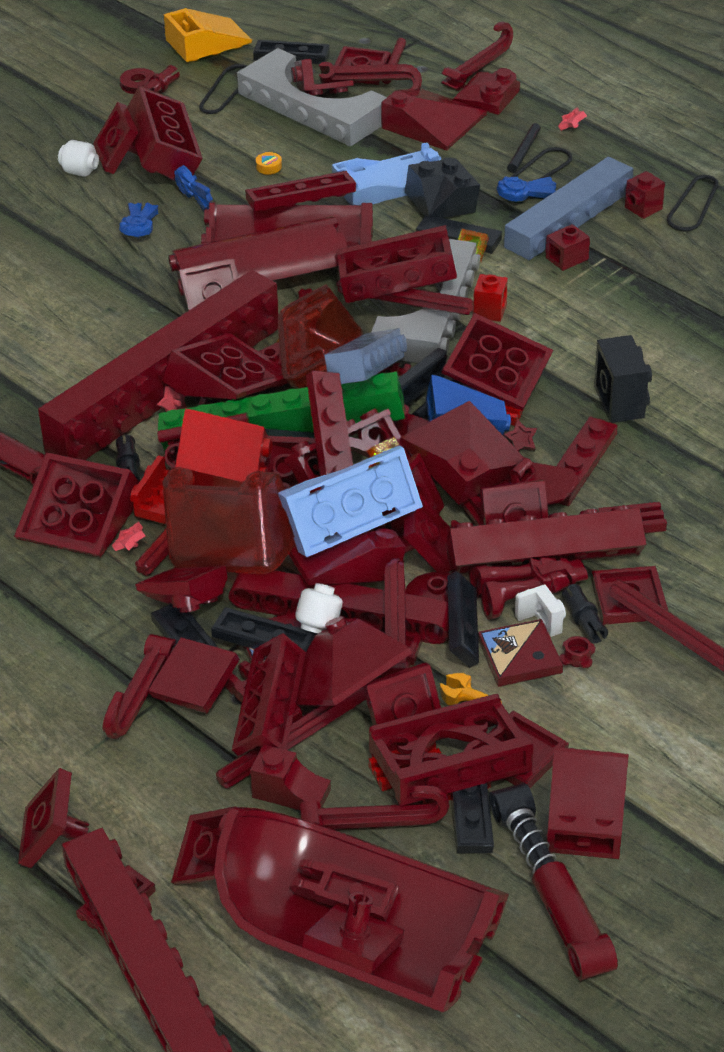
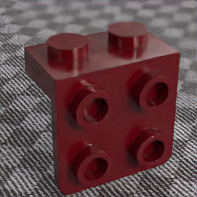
(303, 76)

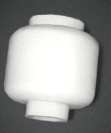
(78, 158)
(318, 607)

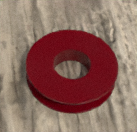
(130, 76)

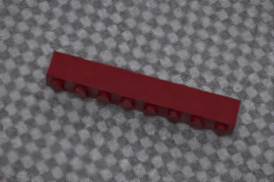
(141, 946)

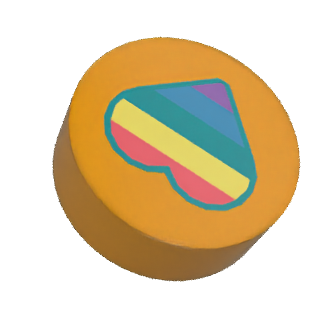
(268, 163)

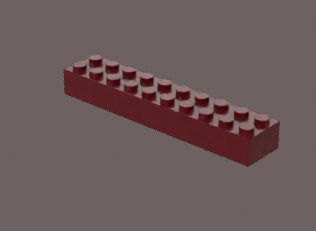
(132, 384)

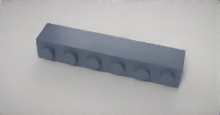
(569, 205)
(366, 355)

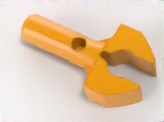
(462, 690)

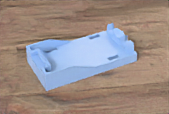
(382, 179)
(350, 501)

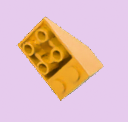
(202, 34)

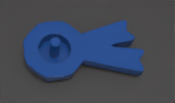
(190, 187)
(518, 190)
(139, 222)

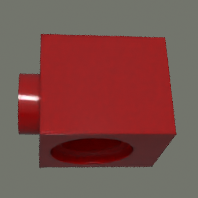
(490, 297)

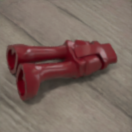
(501, 583)

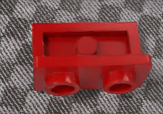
(148, 493)

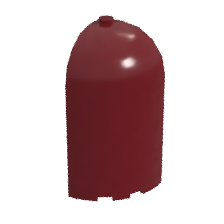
(438, 909)

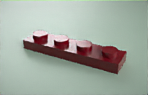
(300, 190)
(329, 421)
(587, 451)

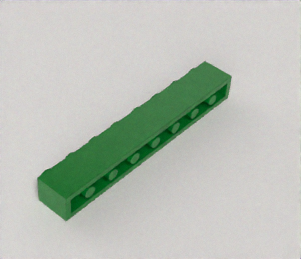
(292, 410)

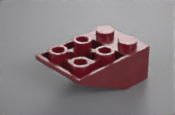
(587, 802)

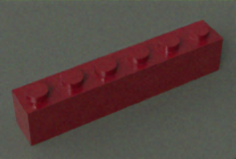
(574, 537)

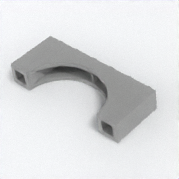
(342, 119)
(431, 328)

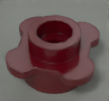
(577, 652)

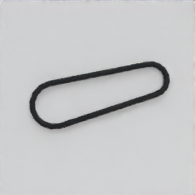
(214, 86)
(541, 154)
(684, 195)

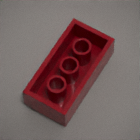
(164, 133)

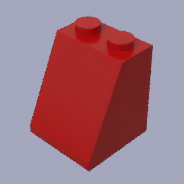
(221, 449)

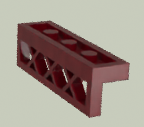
(274, 696)

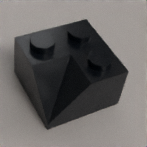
(442, 188)
(622, 378)

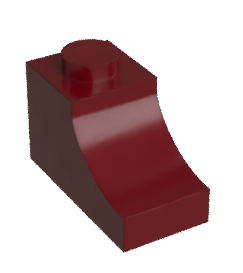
(284, 781)

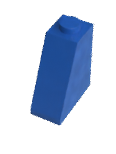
(446, 395)

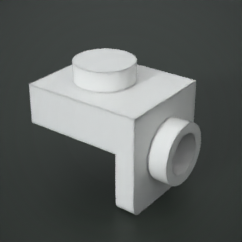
(543, 605)

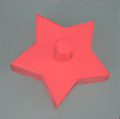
(572, 119)
(172, 400)
(129, 537)

